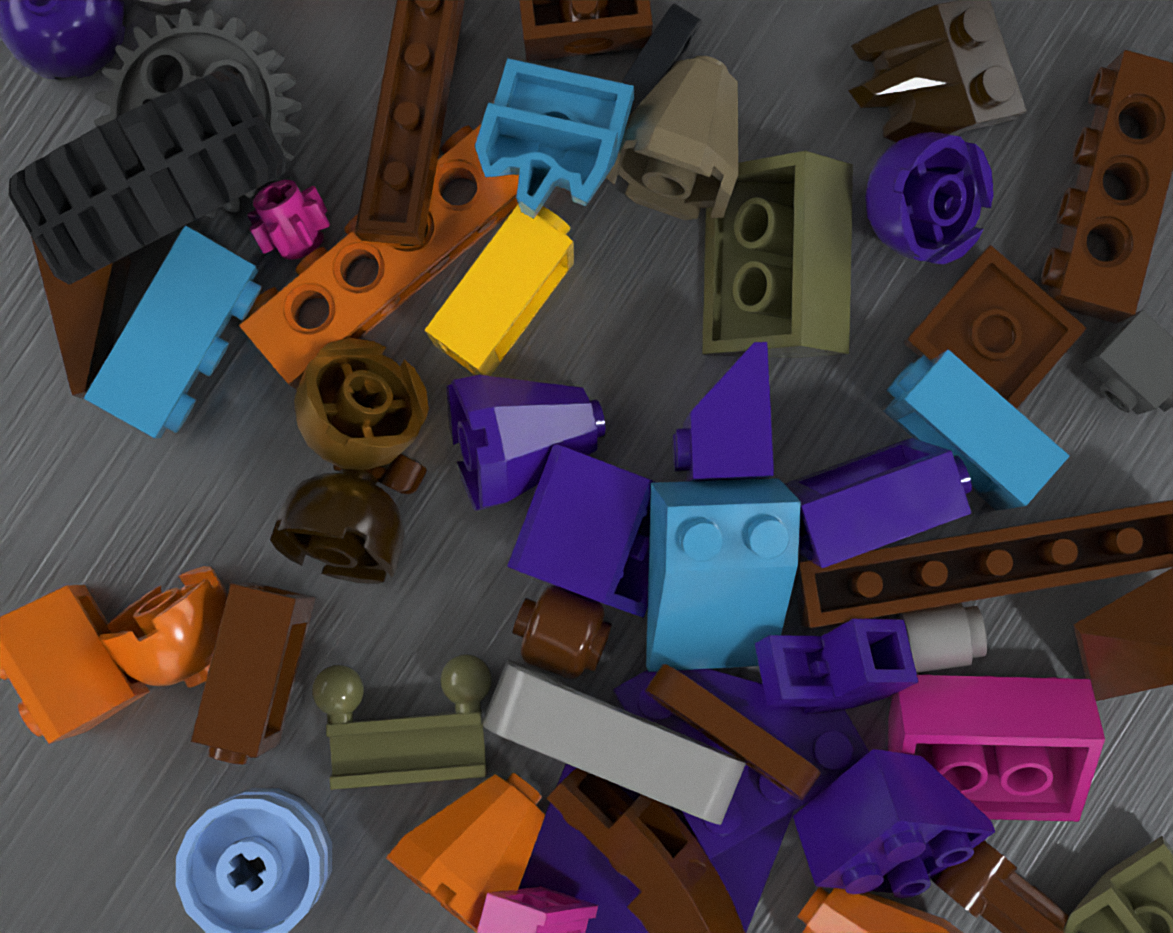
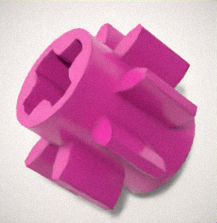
(288, 219)

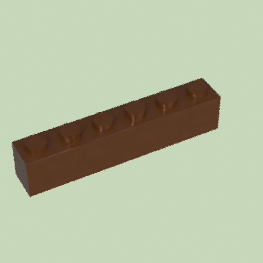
(987, 564)

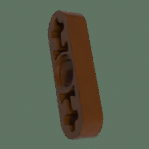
(732, 732)

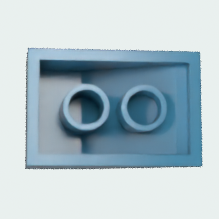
(718, 570)

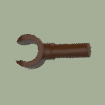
(401, 475)

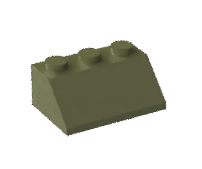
(781, 259)

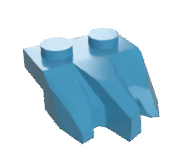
(553, 132)

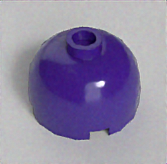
(62, 35)
(929, 196)

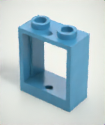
(959, 411)

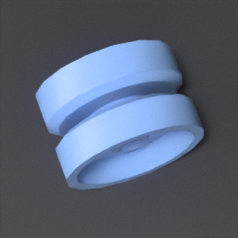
(215, 870)

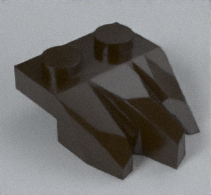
(940, 71)

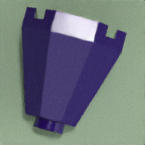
(510, 431)

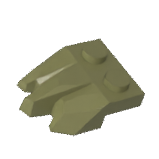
(1130, 896)

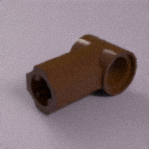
(994, 890)

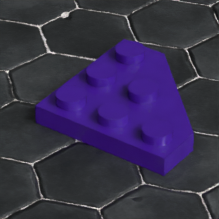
(821, 738)

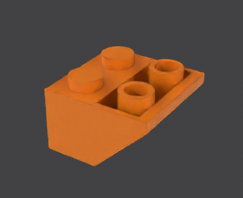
(62, 666)

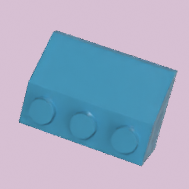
(174, 335)

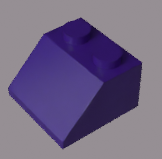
(731, 426)

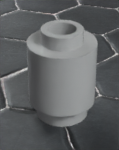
(945, 636)

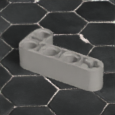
(612, 743)

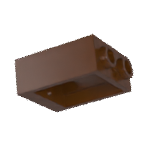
(252, 671)

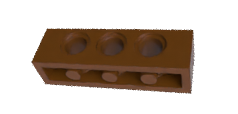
(1076, 280)

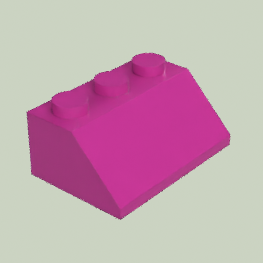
(1004, 741)

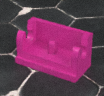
(535, 912)

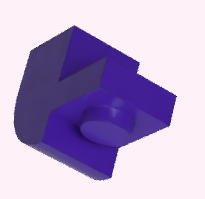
(837, 670)

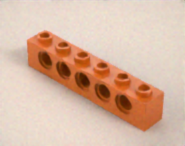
(401, 273)

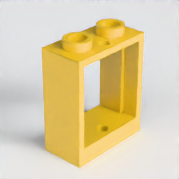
(503, 290)

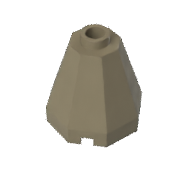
(683, 142)

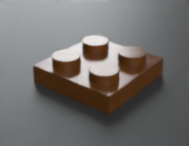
(998, 327)

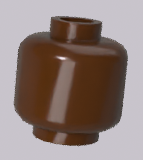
(562, 632)

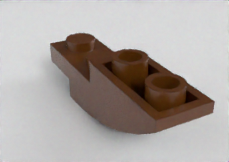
(654, 852)

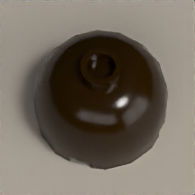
(343, 524)

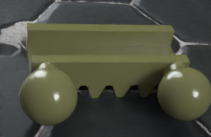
(405, 747)

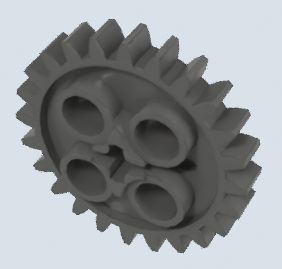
(201, 52)

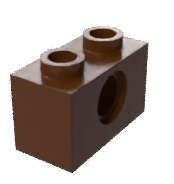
(583, 27)

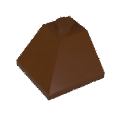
(1130, 641)

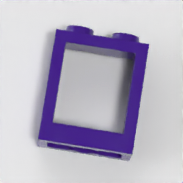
(879, 500)

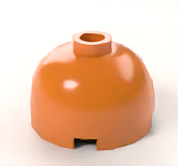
(171, 632)

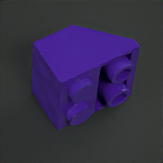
(588, 531)
(888, 827)

